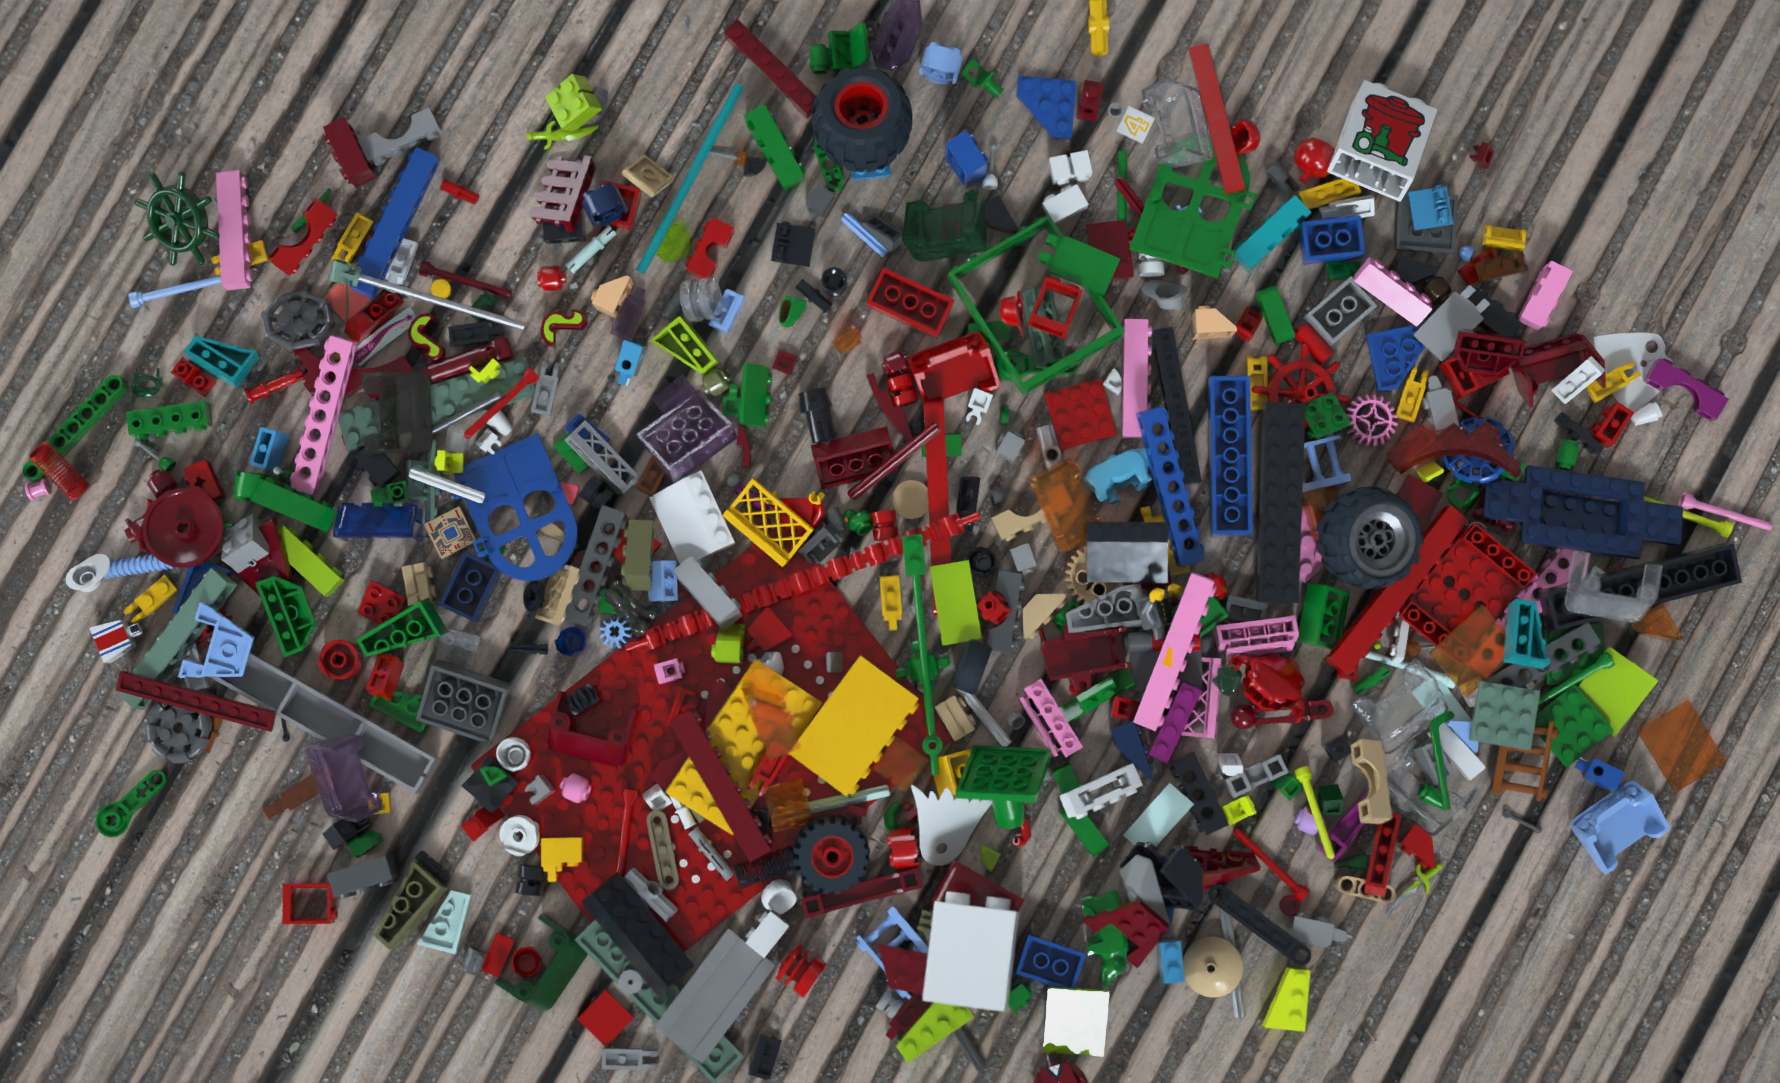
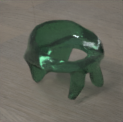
(141, 391)
(1227, 680)

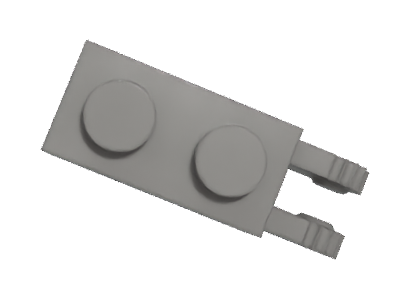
(1438, 405)
(1315, 932)

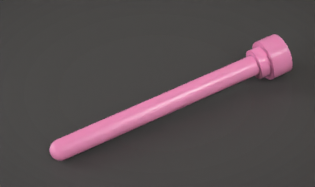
(1687, 501)

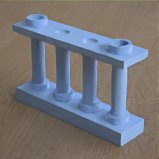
(1319, 481)
(906, 933)

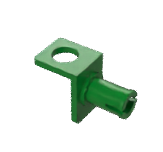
(983, 79)

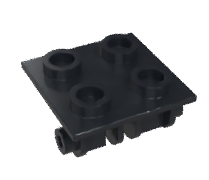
(793, 244)

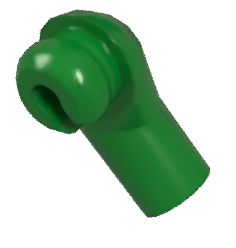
(889, 817)

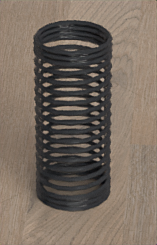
(789, 860)

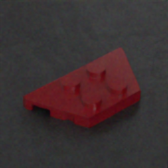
(904, 968)

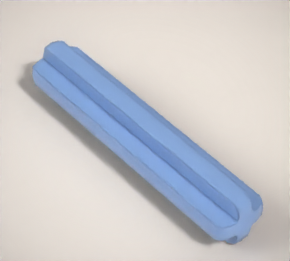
(857, 228)

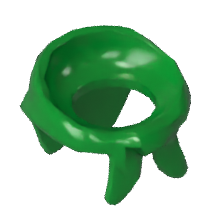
(1466, 504)

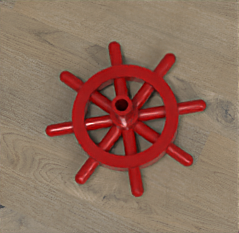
(1300, 392)

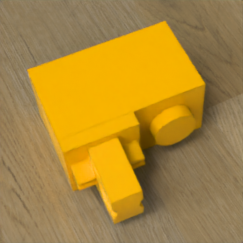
(560, 850)

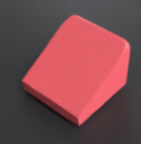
(571, 492)

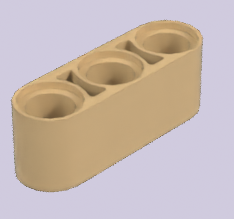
(1355, 889)

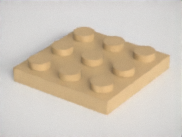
(558, 595)

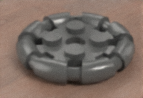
(172, 738)

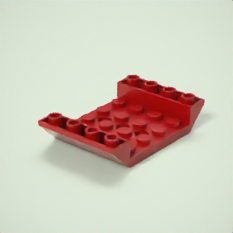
(1474, 563)

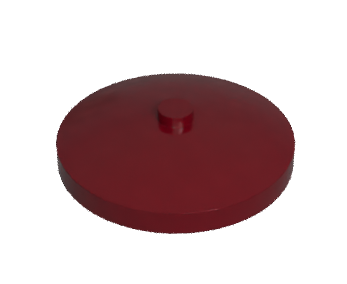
(183, 528)

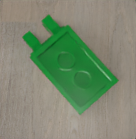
(1079, 263)

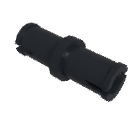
(813, 295)

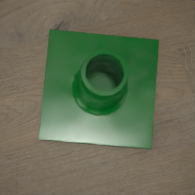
(1006, 778)

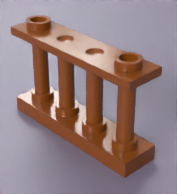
(1503, 764)

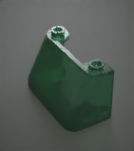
(945, 229)

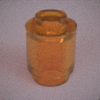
(847, 340)

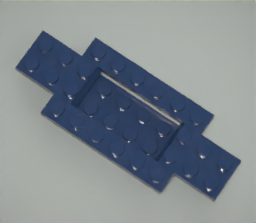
(1581, 521)

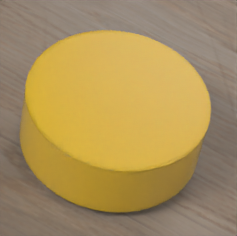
(441, 288)

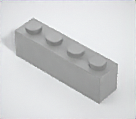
(708, 593)

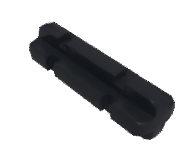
(528, 648)
(432, 866)

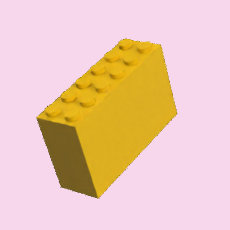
(854, 726)

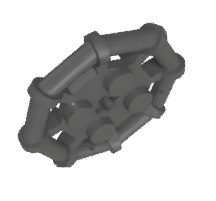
(296, 310)

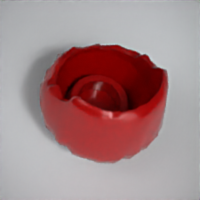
(1245, 137)

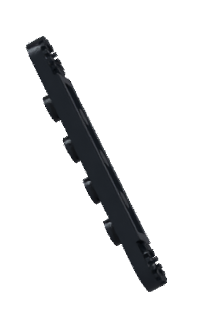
(1259, 924)

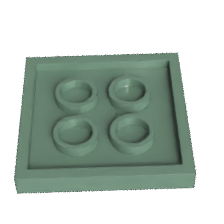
(1504, 715)

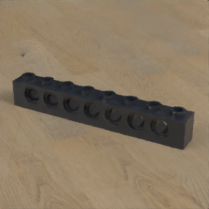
(1176, 403)

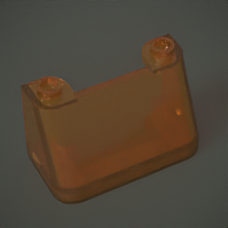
(1063, 503)

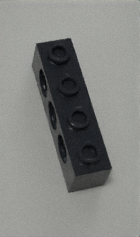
(1217, 819)

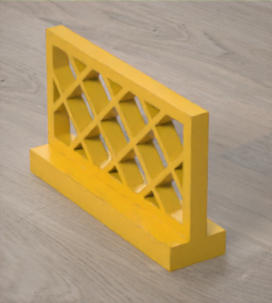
(761, 537)

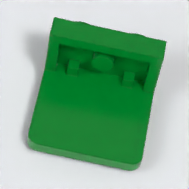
(849, 48)

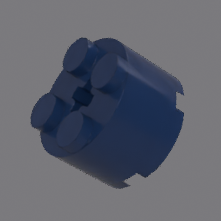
(604, 204)

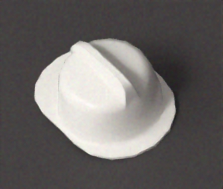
(89, 573)

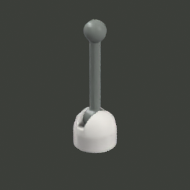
(990, 181)

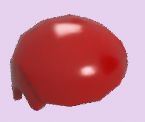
(526, 962)

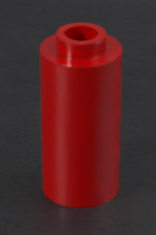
(1317, 346)

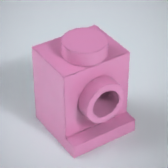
(662, 671)

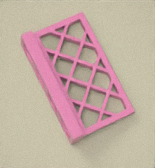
(1211, 702)

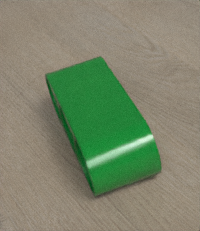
(1275, 315)
(1086, 832)

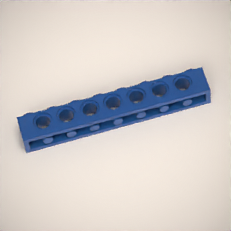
(1161, 479)

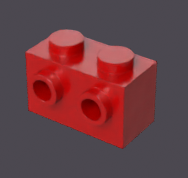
(1612, 424)

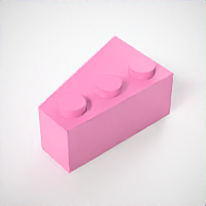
(1544, 295)

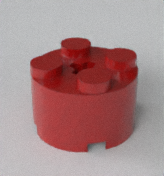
(330, 655)
(904, 848)

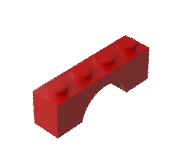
(318, 219)

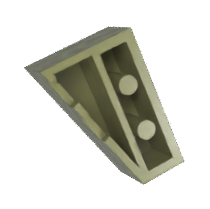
(638, 554)

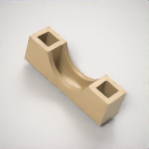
(1009, 524)
(1369, 757)

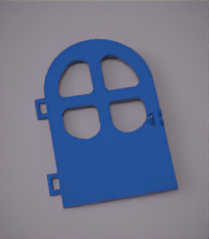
(507, 480)

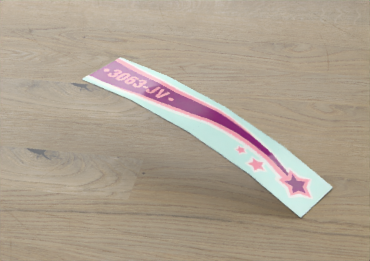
(384, 335)

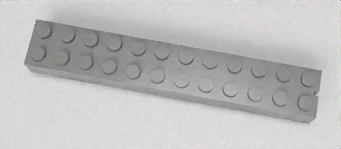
(330, 719)

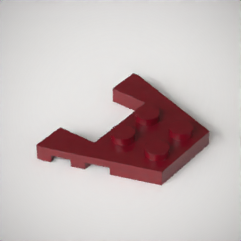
(272, 564)
(1137, 923)

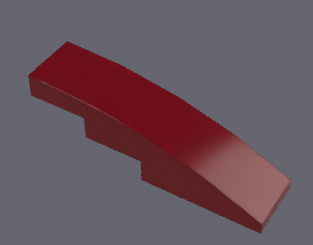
(894, 414)

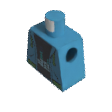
(631, 352)

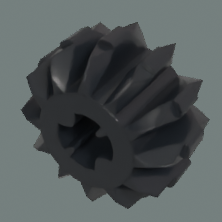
(582, 699)

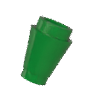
(1430, 795)

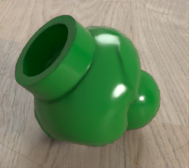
(858, 522)

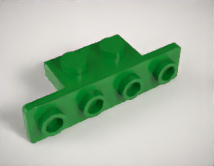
(1097, 695)

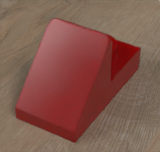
(481, 822)

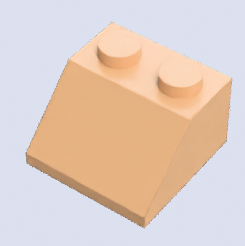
(611, 295)
(1211, 324)

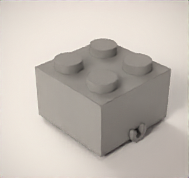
(244, 544)

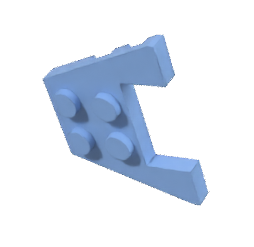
(227, 650)

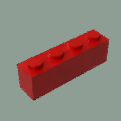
(1382, 856)

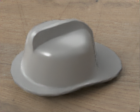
(1165, 293)

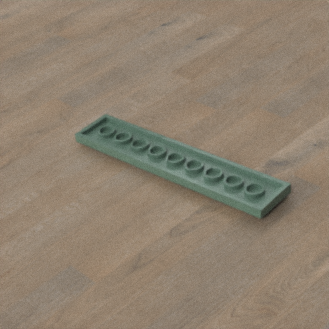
(446, 400)
(614, 963)

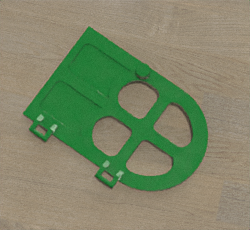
(1184, 235)

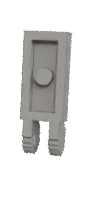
(545, 390)
(627, 1059)

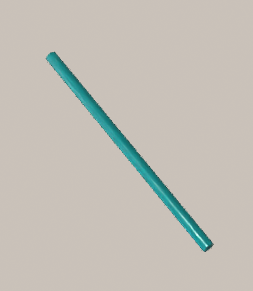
(690, 178)

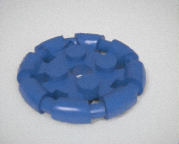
(1487, 473)

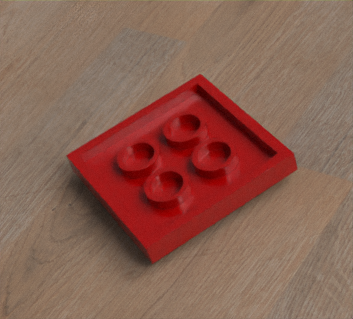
(1080, 414)

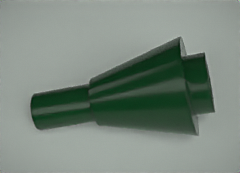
(1358, 862)

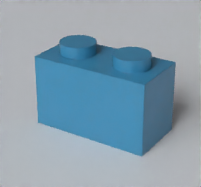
(269, 449)

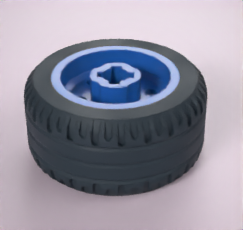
(972, 666)

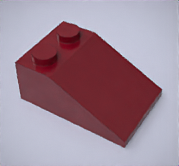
(1113, 239)

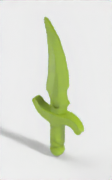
(560, 134)

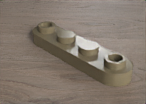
(662, 850)

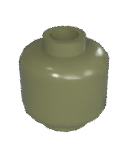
(716, 381)

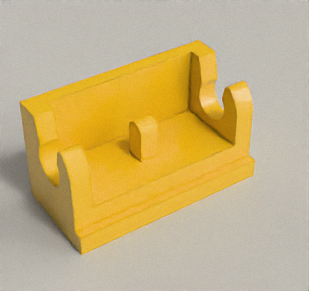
(1504, 238)

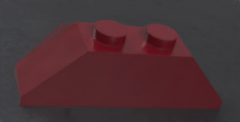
(1487, 352)

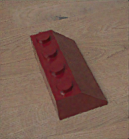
(851, 457)

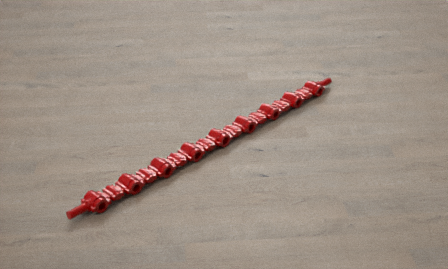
(804, 580)

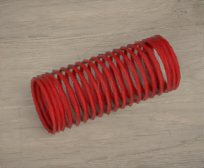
(40, 452)

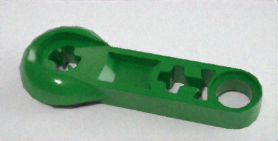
(1024, 365)
(127, 806)

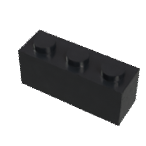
(1495, 317)

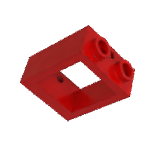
(1048, 325)
(288, 904)

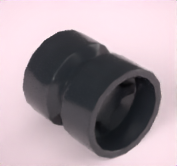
(834, 282)
(597, 494)
(530, 873)

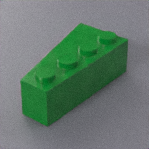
(774, 148)
(408, 627)

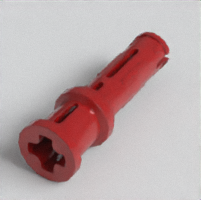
(265, 388)

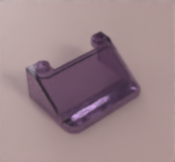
(342, 778)

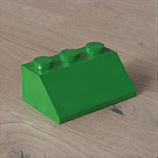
(755, 396)
(1323, 616)

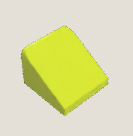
(1429, 471)

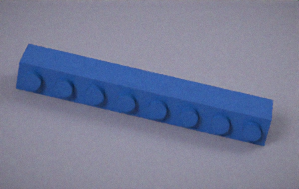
(396, 219)

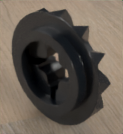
(534, 596)

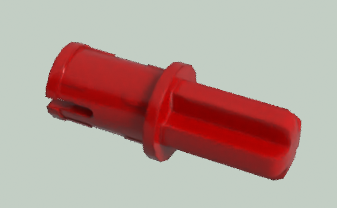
(459, 191)

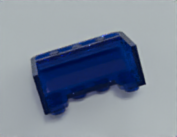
(378, 521)

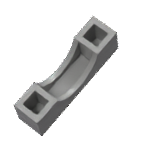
(422, 128)

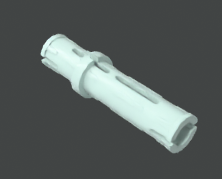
(586, 253)

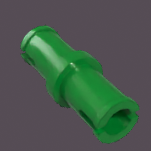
(1370, 679)

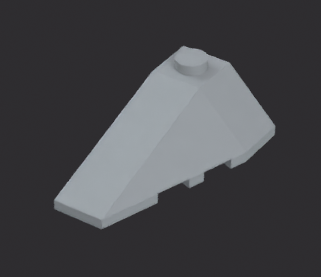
(1108, 611)

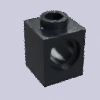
(1337, 748)

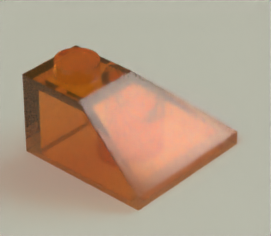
(1658, 625)

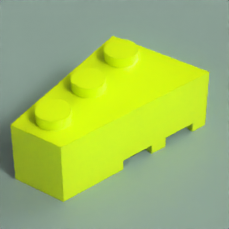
(1290, 1002)

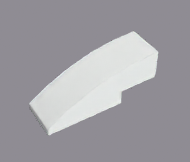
(1459, 753)

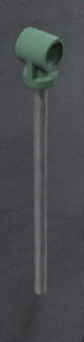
(342, 272)

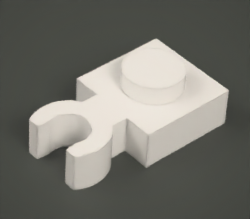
(980, 403)

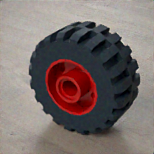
(834, 872)

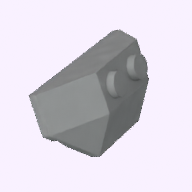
(1142, 884)

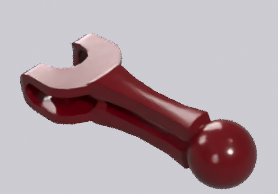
(1244, 716)

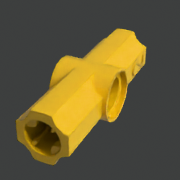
(1098, 27)

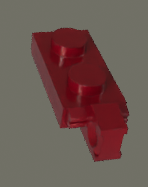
(907, 1015)

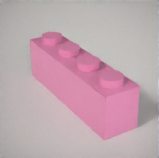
(1393, 291)

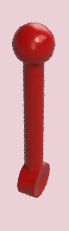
(1464, 408)

